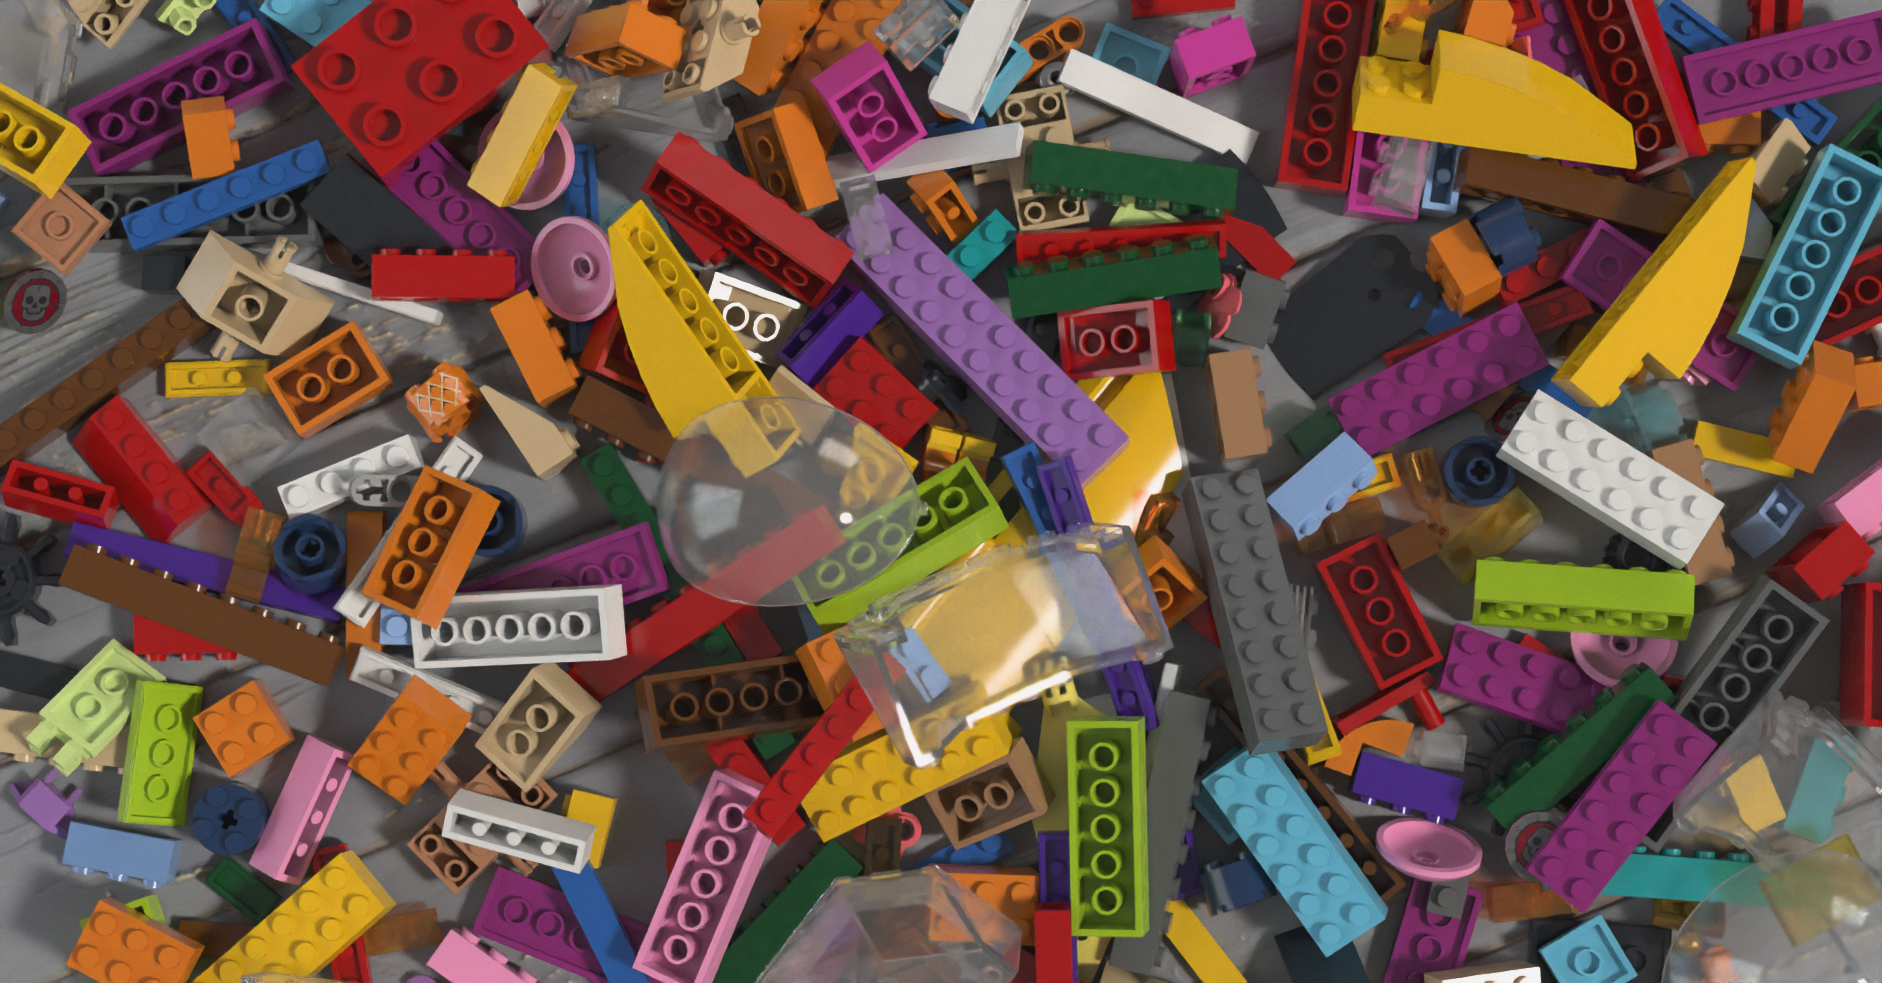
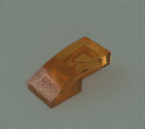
(1156, 517)
(403, 932)

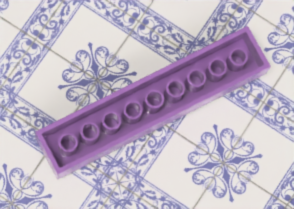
(988, 349)

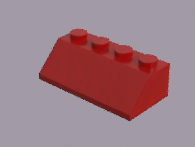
(142, 470)

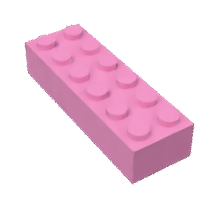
(706, 886)

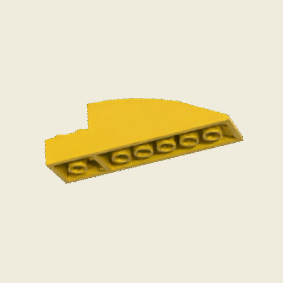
(1489, 101)
(1670, 300)
(674, 328)

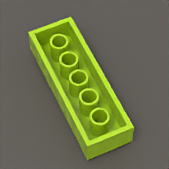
(957, 520)
(1583, 599)
(1108, 826)

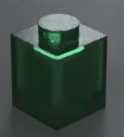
(1191, 337)
(1313, 434)

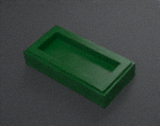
(243, 889)

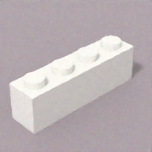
(975, 56)
(330, 485)
(519, 831)

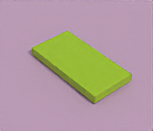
(160, 753)

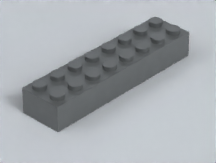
(250, 228)
(1254, 612)
(1740, 667)

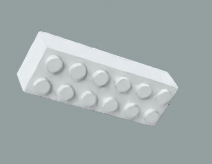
(1610, 480)
(524, 628)

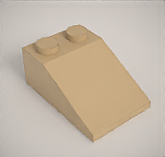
(754, 314)
(539, 440)
(538, 724)

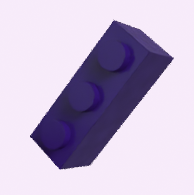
(828, 332)
(1405, 787)

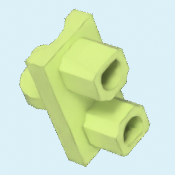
(183, 13)

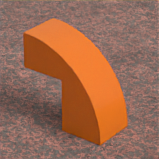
(1384, 735)

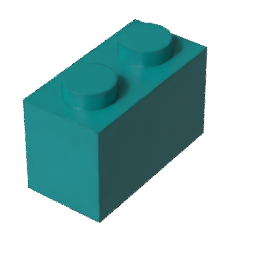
(984, 246)

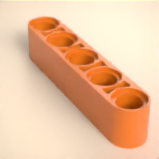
(1051, 41)
(363, 535)

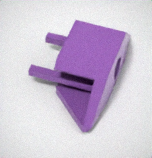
(46, 803)

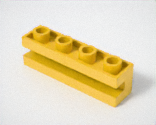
(521, 134)

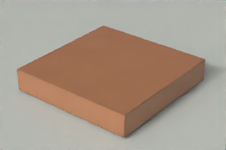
(62, 228)

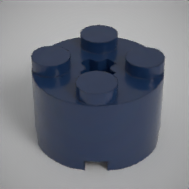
(1506, 235)
(1463, 487)
(510, 528)
(307, 573)
(213, 827)
(1234, 883)

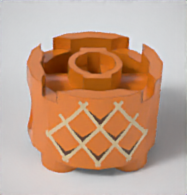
(445, 402)

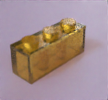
(1490, 536)

